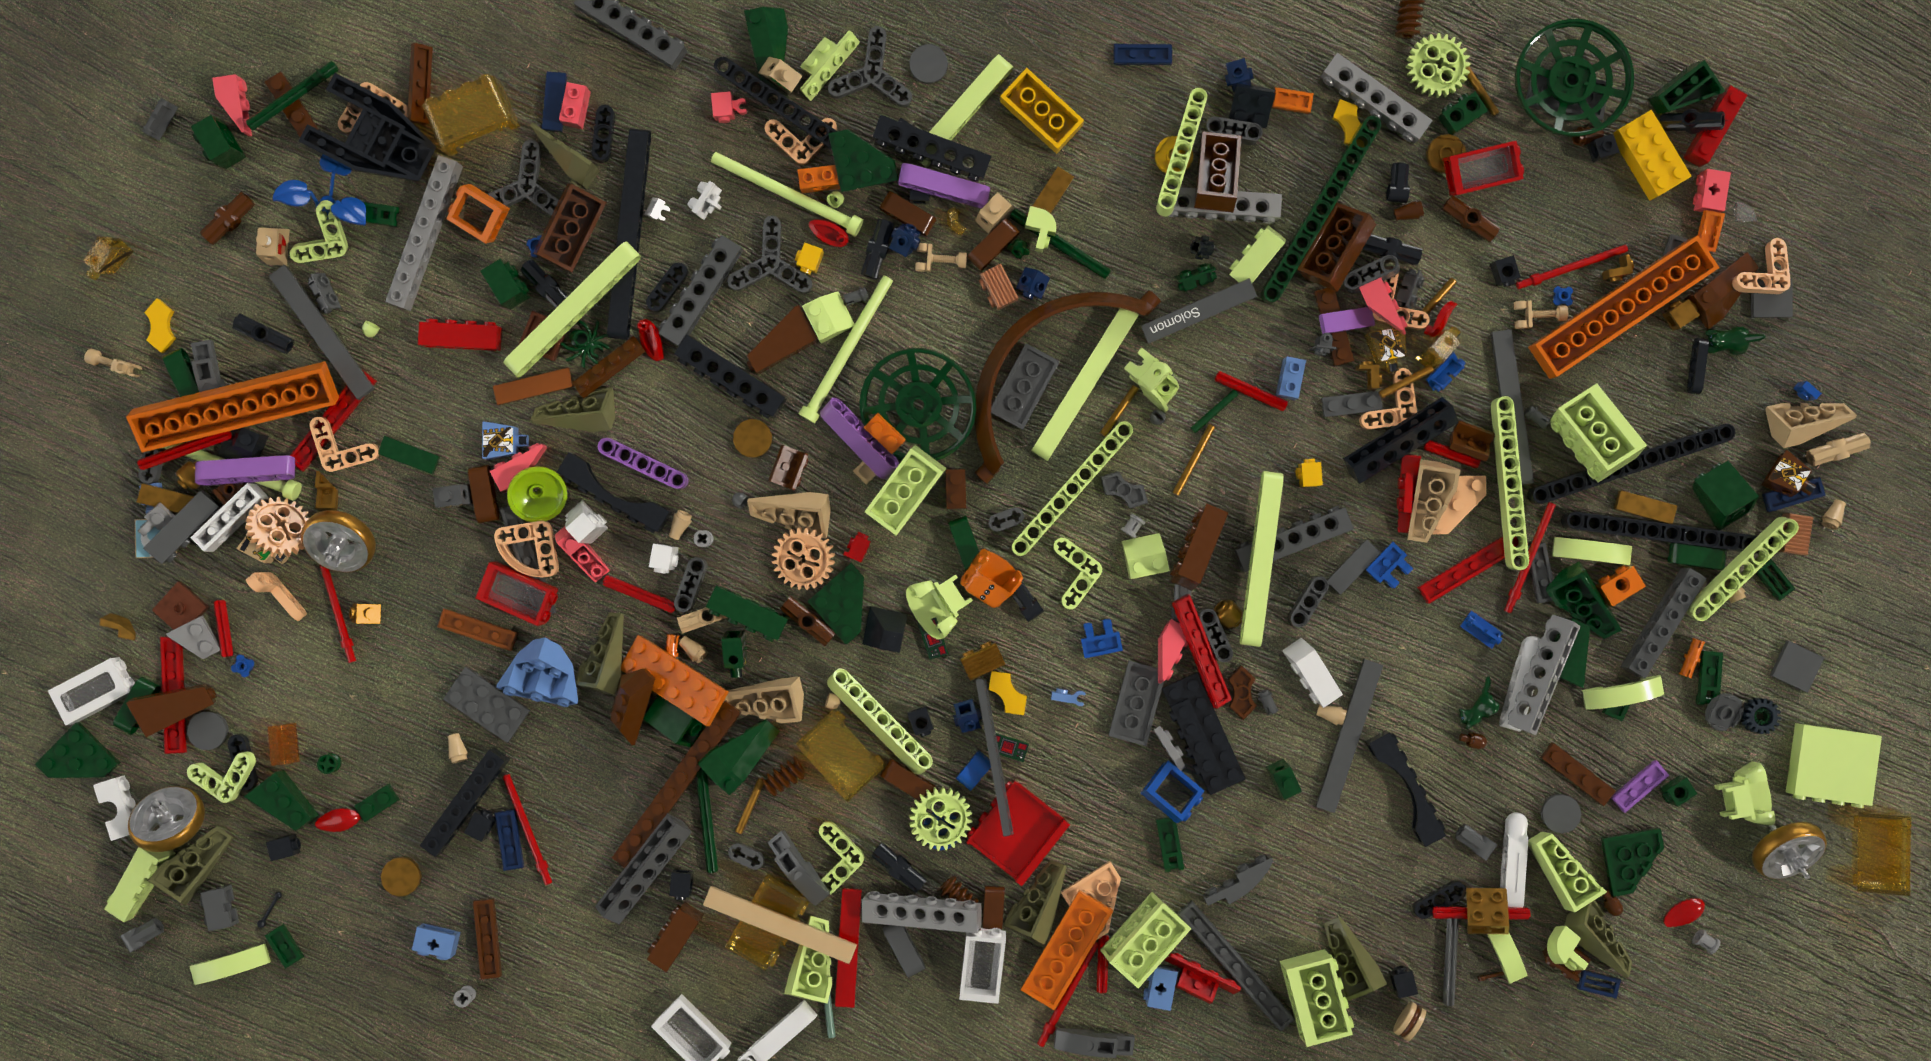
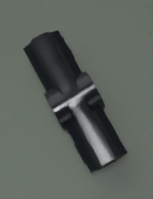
(1702, 121)
(1395, 247)
(877, 249)
(543, 283)
(253, 329)
(898, 867)

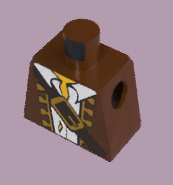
(1789, 476)

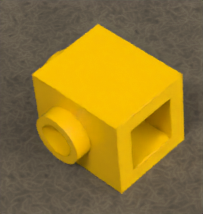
(809, 258)
(1309, 473)

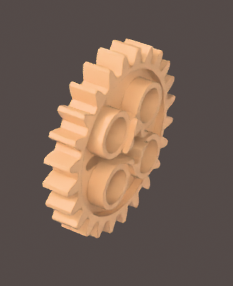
(278, 526)
(797, 574)

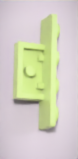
(825, 62)

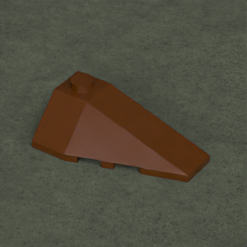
(1717, 294)

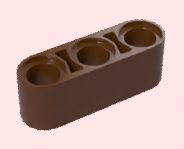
(907, 213)
(993, 244)
(483, 494)
(906, 780)
(993, 907)

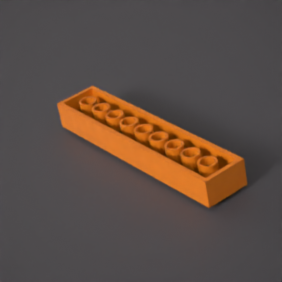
(1623, 307)
(233, 406)

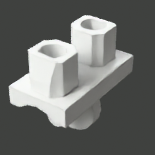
(707, 201)

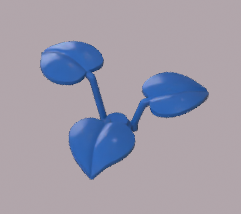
(296, 194)

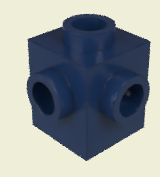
(1238, 73)
(905, 239)
(1032, 283)
(967, 716)

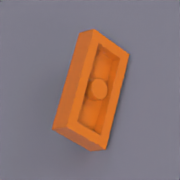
(884, 433)

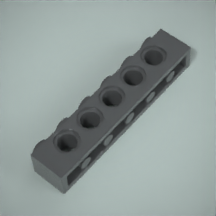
(670, 57)
(711, 286)
(1341, 525)
(1663, 622)
(643, 869)

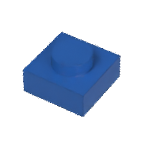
(1806, 391)

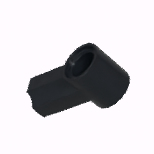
(1398, 188)
(1027, 604)

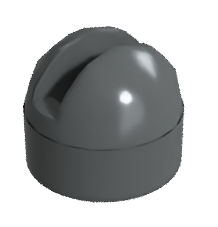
(1155, 420)
(739, 500)

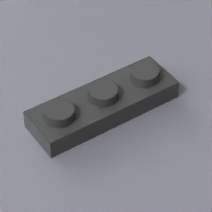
(1351, 404)

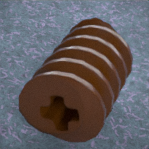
(1408, 17)
(783, 777)
(953, 890)

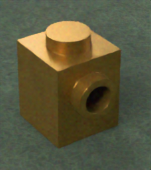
(1681, 314)

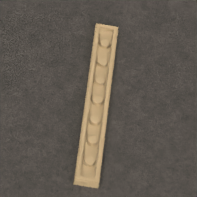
(780, 924)

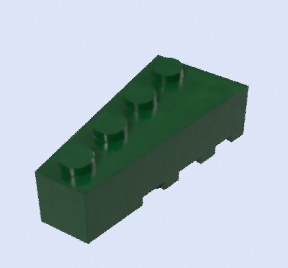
(747, 613)

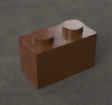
(955, 489)

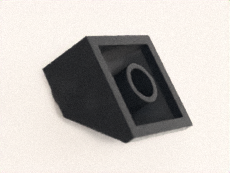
(243, 444)
(885, 629)

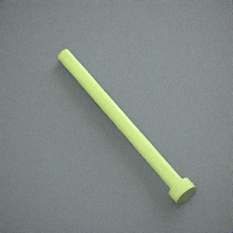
(852, 224)
(810, 412)
(289, 489)

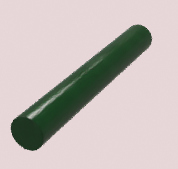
(1214, 411)

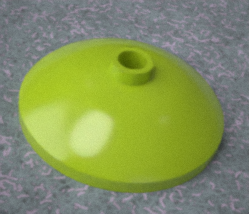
(537, 505)

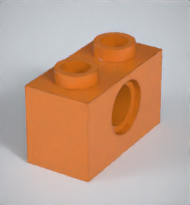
(818, 179)
(1630, 582)

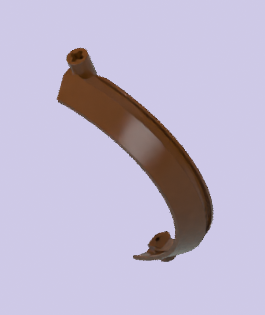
(987, 380)

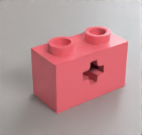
(574, 105)
(1711, 190)

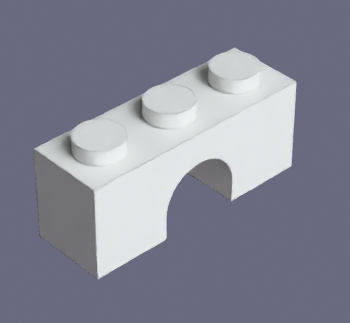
(117, 792)

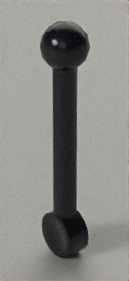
(261, 923)

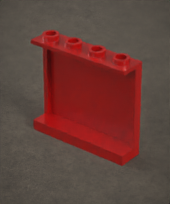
(1034, 828)

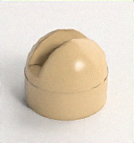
(832, 701)

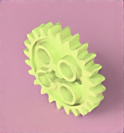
(1434, 82)
(929, 832)

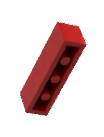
(1707, 141)
(460, 336)

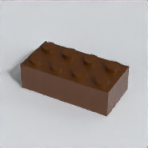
(1218, 172)
(569, 227)
(1337, 246)
(1199, 546)

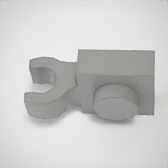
(156, 517)

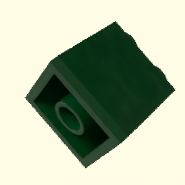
(1724, 494)
(673, 722)

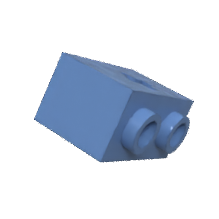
(1290, 378)
(446, 939)
(1161, 998)

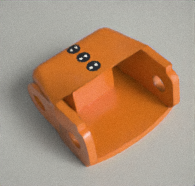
(991, 578)

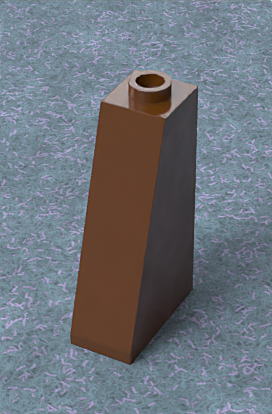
(783, 341)
(166, 708)

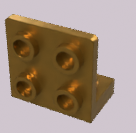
(1487, 911)

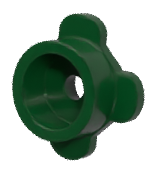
(1019, 248)

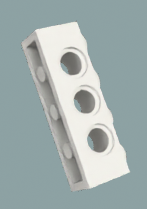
(229, 518)

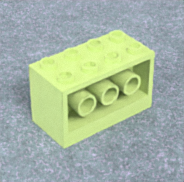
(1597, 433)
(905, 490)
(1145, 940)
(1317, 997)

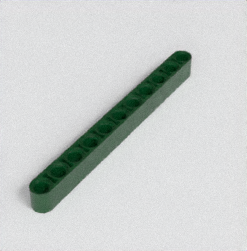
(1327, 203)

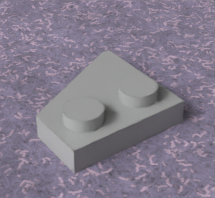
(196, 638)
(1174, 752)

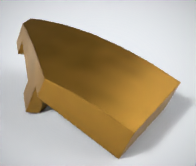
(326, 493)
(124, 626)

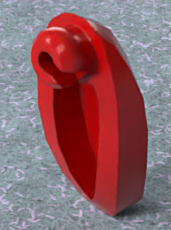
(829, 232)
(1441, 320)
(650, 339)
(338, 820)
(1684, 912)

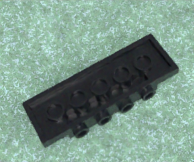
(1202, 734)

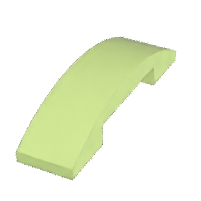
(1592, 550)
(1623, 694)
(1508, 956)
(230, 964)

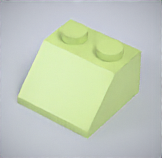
(828, 316)
(1145, 556)

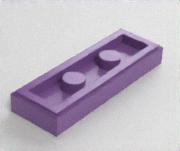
(1346, 320)
(1639, 786)

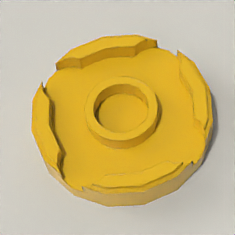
(1164, 151)

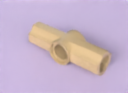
(1838, 449)
(694, 620)

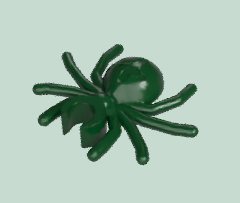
(585, 343)

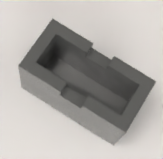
(218, 908)

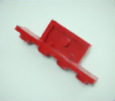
(1407, 486)
(1199, 981)

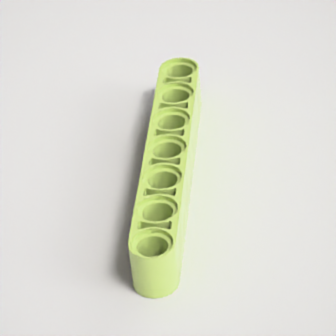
(970, 101)
(1182, 143)
(1751, 566)
(876, 712)

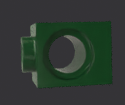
(1686, 791)

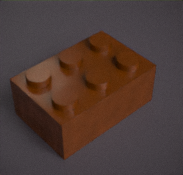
(674, 936)

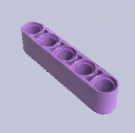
(943, 185)
(854, 434)
(634, 459)
(244, 470)

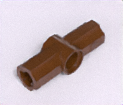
(227, 218)
(1481, 225)
(797, 612)

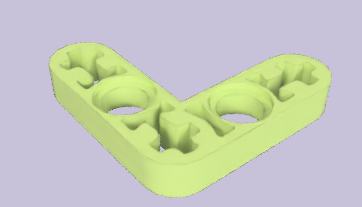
(330, 238)
(1084, 574)
(226, 782)
(846, 861)

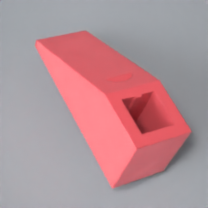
(231, 95)
(1379, 302)
(506, 471)
(582, 555)
(1169, 648)

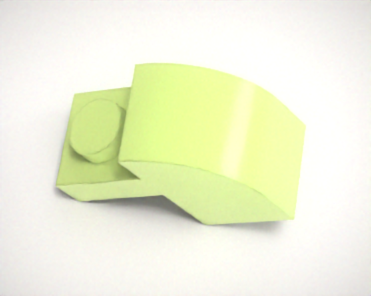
(1042, 222)
(1562, 946)

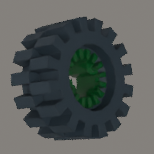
(1770, 716)

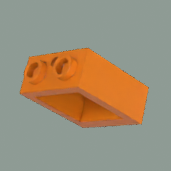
(495, 221)

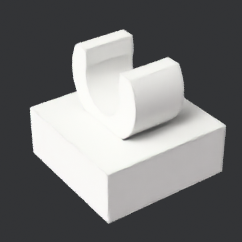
(654, 209)

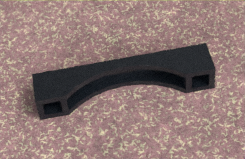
(579, 471)
(1424, 822)

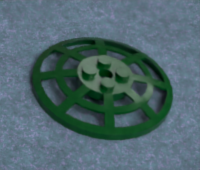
(1583, 73)
(927, 393)

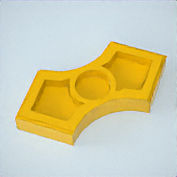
(1347, 117)
(160, 333)
(1013, 701)

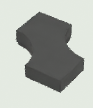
(1115, 485)

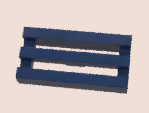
(1583, 979)

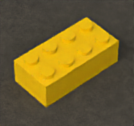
(1041, 110)
(1651, 155)

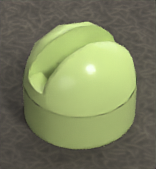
(835, 194)
(370, 329)

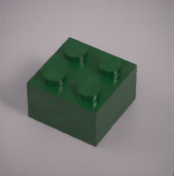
(217, 142)
(505, 284)

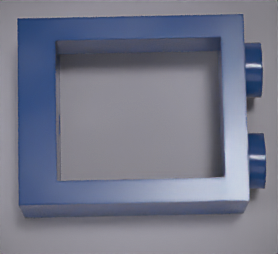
(1149, 792)

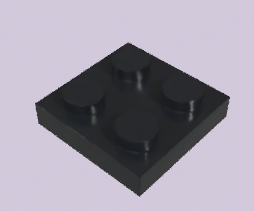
(1252, 104)

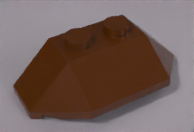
(631, 702)

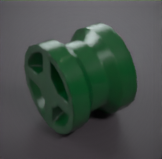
(325, 766)

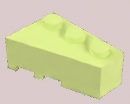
(1257, 255)

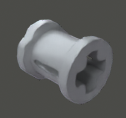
(1133, 526)
(697, 538)
(1703, 939)
(460, 1000)

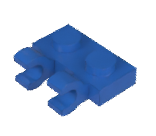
(1386, 563)
(1100, 644)

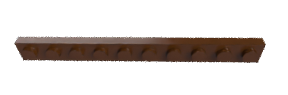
(677, 783)

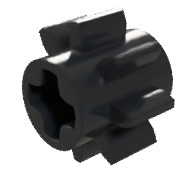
(1202, 247)

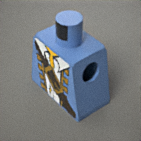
(501, 440)

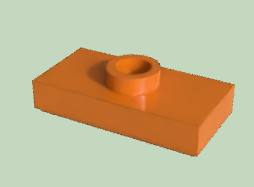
(1292, 100)
(1710, 229)

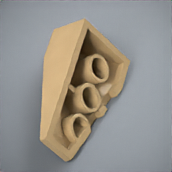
(1801, 423)
(1433, 492)
(794, 510)
(772, 700)

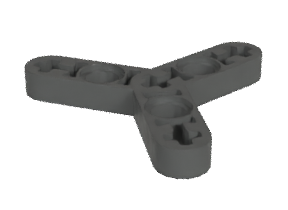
(865, 80)
(517, 187)
(779, 266)

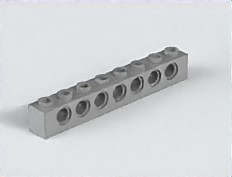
(424, 233)

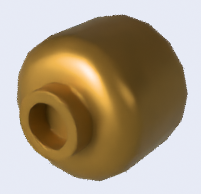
(187, 475)
(1228, 613)

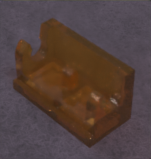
(283, 744)

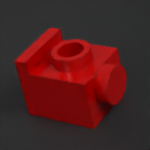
(858, 547)

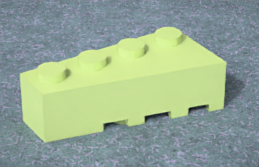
(1565, 874)
(134, 884)

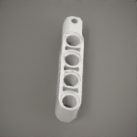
(1522, 666)
(1514, 859)
(780, 1033)

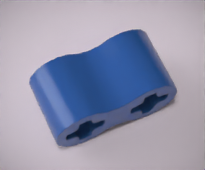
(974, 770)

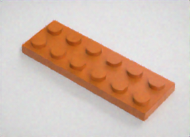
(676, 680)
(1066, 949)

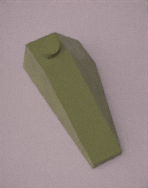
(588, 414)

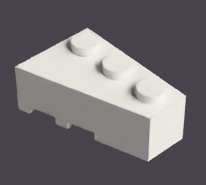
(584, 523)
(1312, 672)

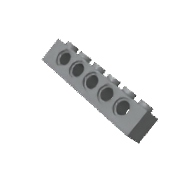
(1387, 98)
(1270, 201)
(1546, 685)
(913, 917)

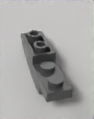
(206, 366)
(797, 870)
(1247, 878)
(1094, 1044)

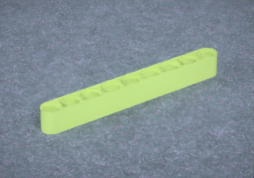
(572, 309)
(1084, 383)
(1514, 474)
(1078, 481)
(1261, 558)

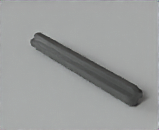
(1450, 962)

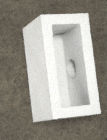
(663, 558)

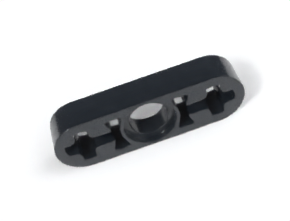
(609, 120)
(663, 302)
(1697, 366)
(246, 747)
(1447, 902)

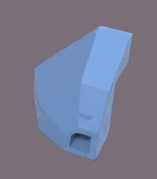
(541, 674)

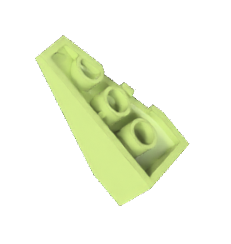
(811, 970)

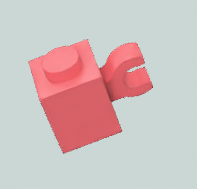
(724, 106)

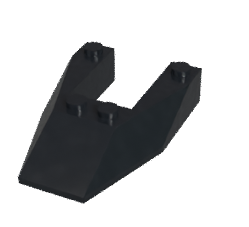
(380, 141)

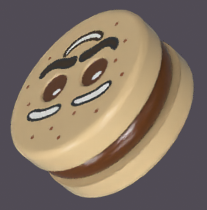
(1409, 1021)

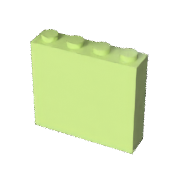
(1833, 765)

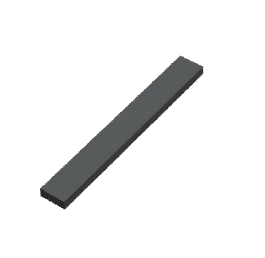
(322, 332)
(1509, 386)
(1349, 736)
(994, 756)
(1236, 965)

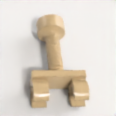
(960, 259)
(1560, 314)
(95, 357)

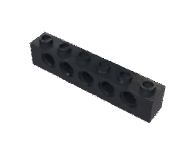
(887, 125)
(685, 356)
(1401, 440)
(464, 802)

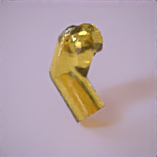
(952, 221)

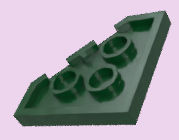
(860, 162)
(842, 603)
(77, 756)
(1630, 858)

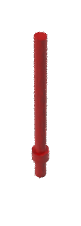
(1537, 278)
(1515, 592)
(346, 642)
(541, 864)
(1050, 1027)

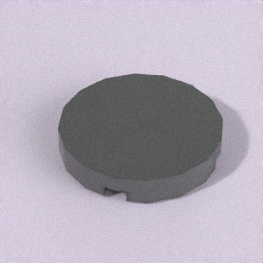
(928, 64)
(1724, 711)
(207, 730)
(1560, 813)

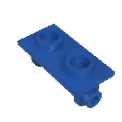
(1440, 377)
(1481, 630)

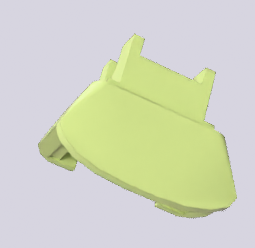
(1151, 382)
(935, 600)
(1748, 795)

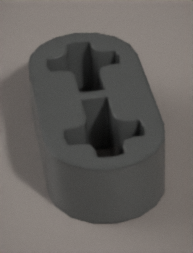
(156, 470)
(1004, 514)
(743, 859)

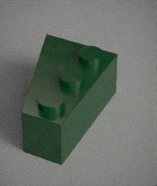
(1689, 86)
(1575, 666)
(283, 800)

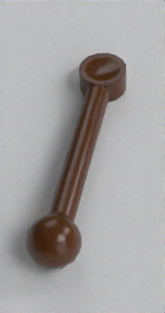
(1484, 977)

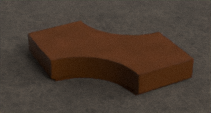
(1242, 701)

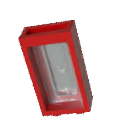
(1483, 168)
(517, 593)

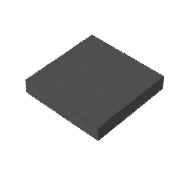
(1772, 304)
(1797, 666)

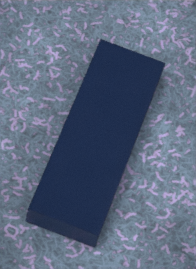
(1142, 54)
(553, 101)
(1775, 500)
(509, 840)

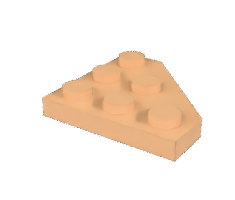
(1468, 494)
(1101, 885)

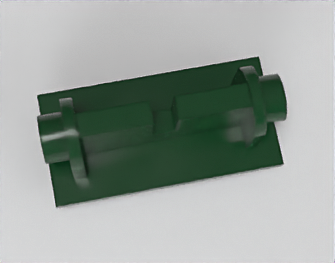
(1202, 273)

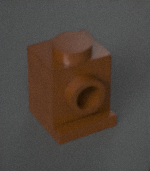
(223, 492)

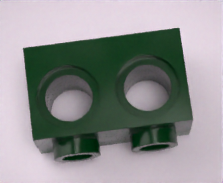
(1464, 116)

